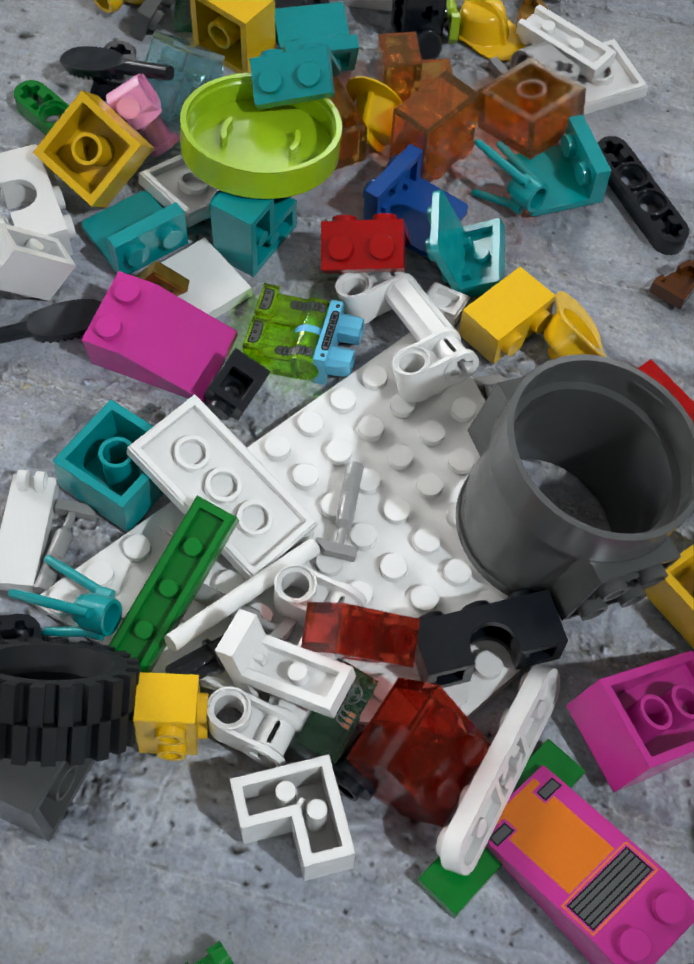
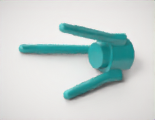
(524, 188)
(95, 612)

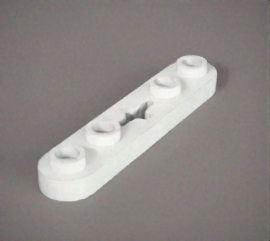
(487, 795)

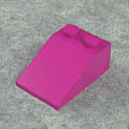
(157, 338)
(639, 720)

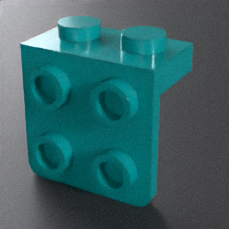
(293, 75)
(136, 232)
(467, 255)

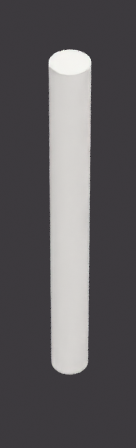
(238, 597)

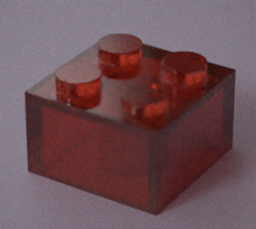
(419, 751)

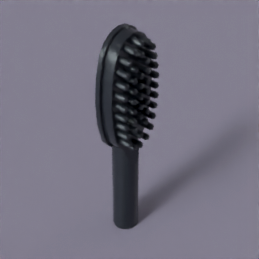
(105, 62)
(54, 322)

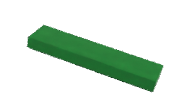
(174, 582)
(456, 890)

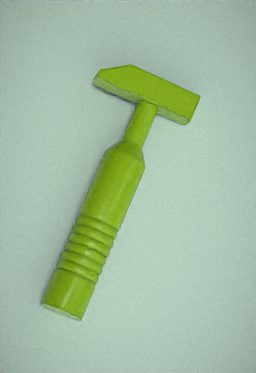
(454, 21)

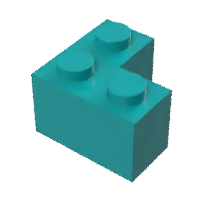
(250, 228)

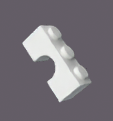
(27, 183)

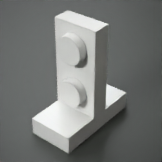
(282, 669)

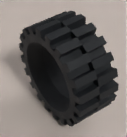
(65, 701)

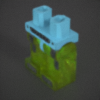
(302, 336)

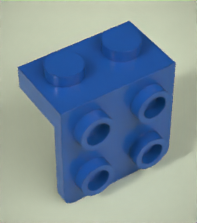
(407, 195)

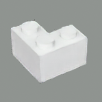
(300, 801)

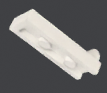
(584, 50)
(26, 528)

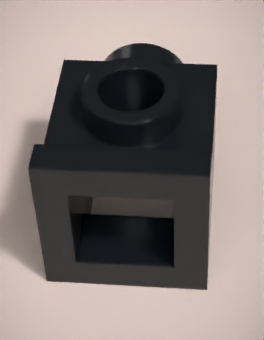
(244, 375)

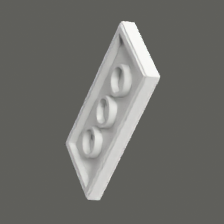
(200, 456)

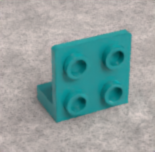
(320, 24)
(572, 171)

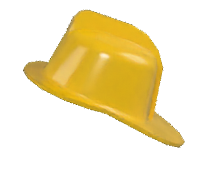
(488, 30)
(375, 105)
(571, 330)

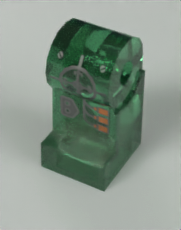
(330, 735)

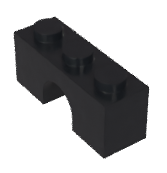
(522, 624)

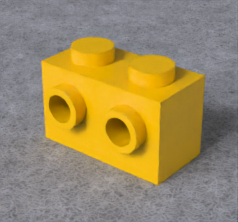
(507, 315)
(170, 715)

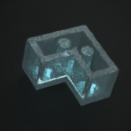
(192, 68)

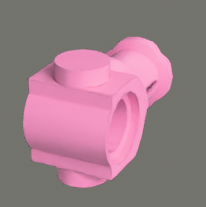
(141, 109)

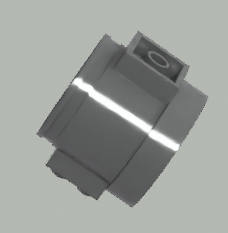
(615, 436)

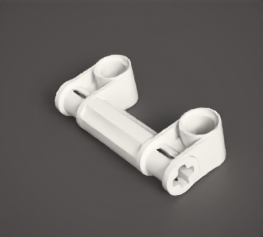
(431, 361)
(261, 718)

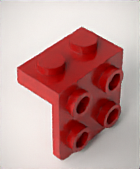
(363, 244)

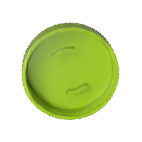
(255, 149)

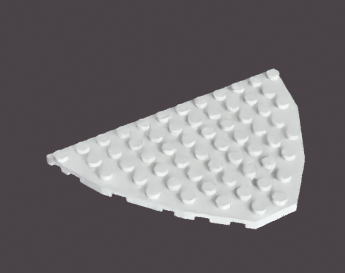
(401, 524)

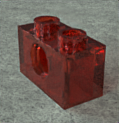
(360, 634)

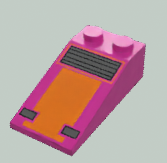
(588, 875)

